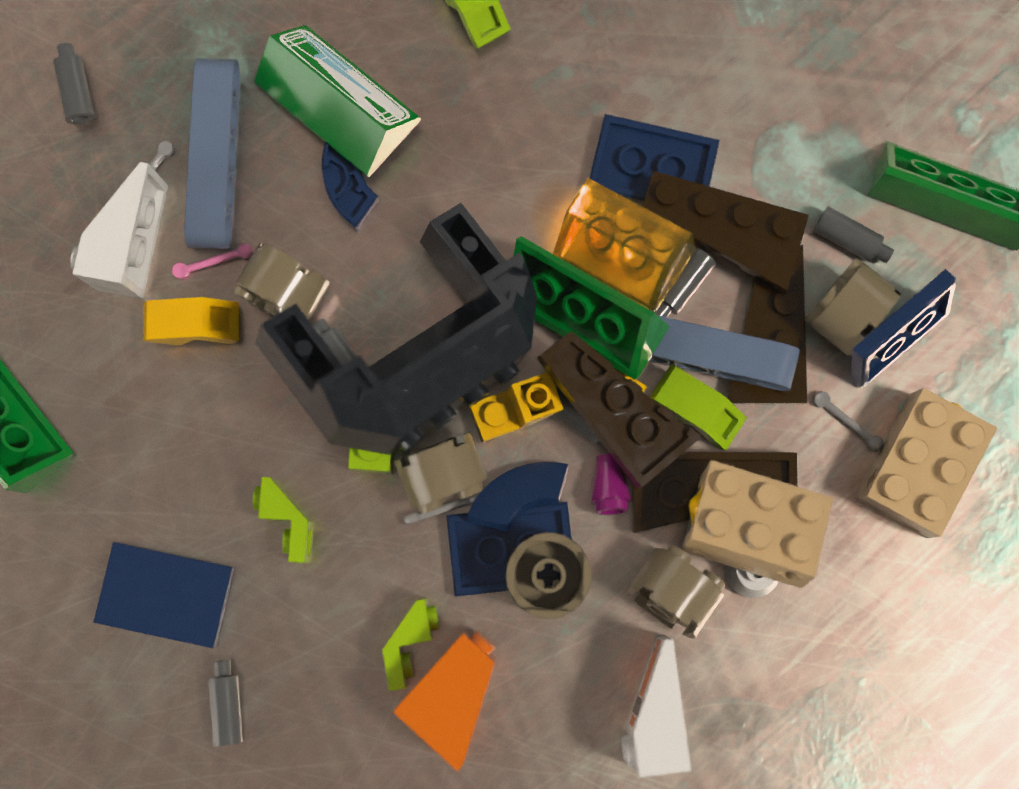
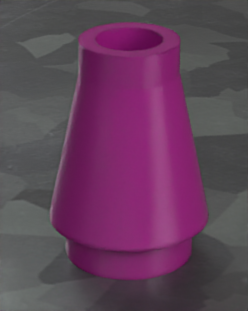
(610, 487)

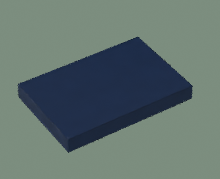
(633, 150)
(902, 329)
(482, 553)
(164, 595)

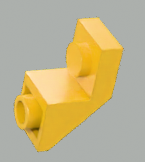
(190, 319)
(516, 407)

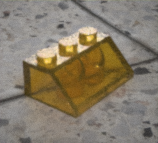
(623, 245)

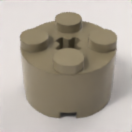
(277, 281)
(853, 306)
(440, 472)
(676, 590)
(564, 593)

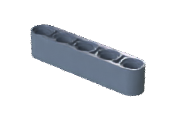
(212, 153)
(727, 355)

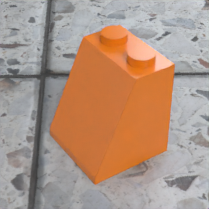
(450, 696)

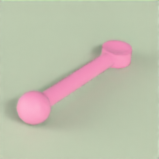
(182, 271)

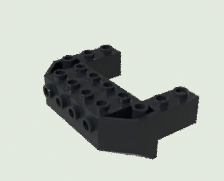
(430, 374)

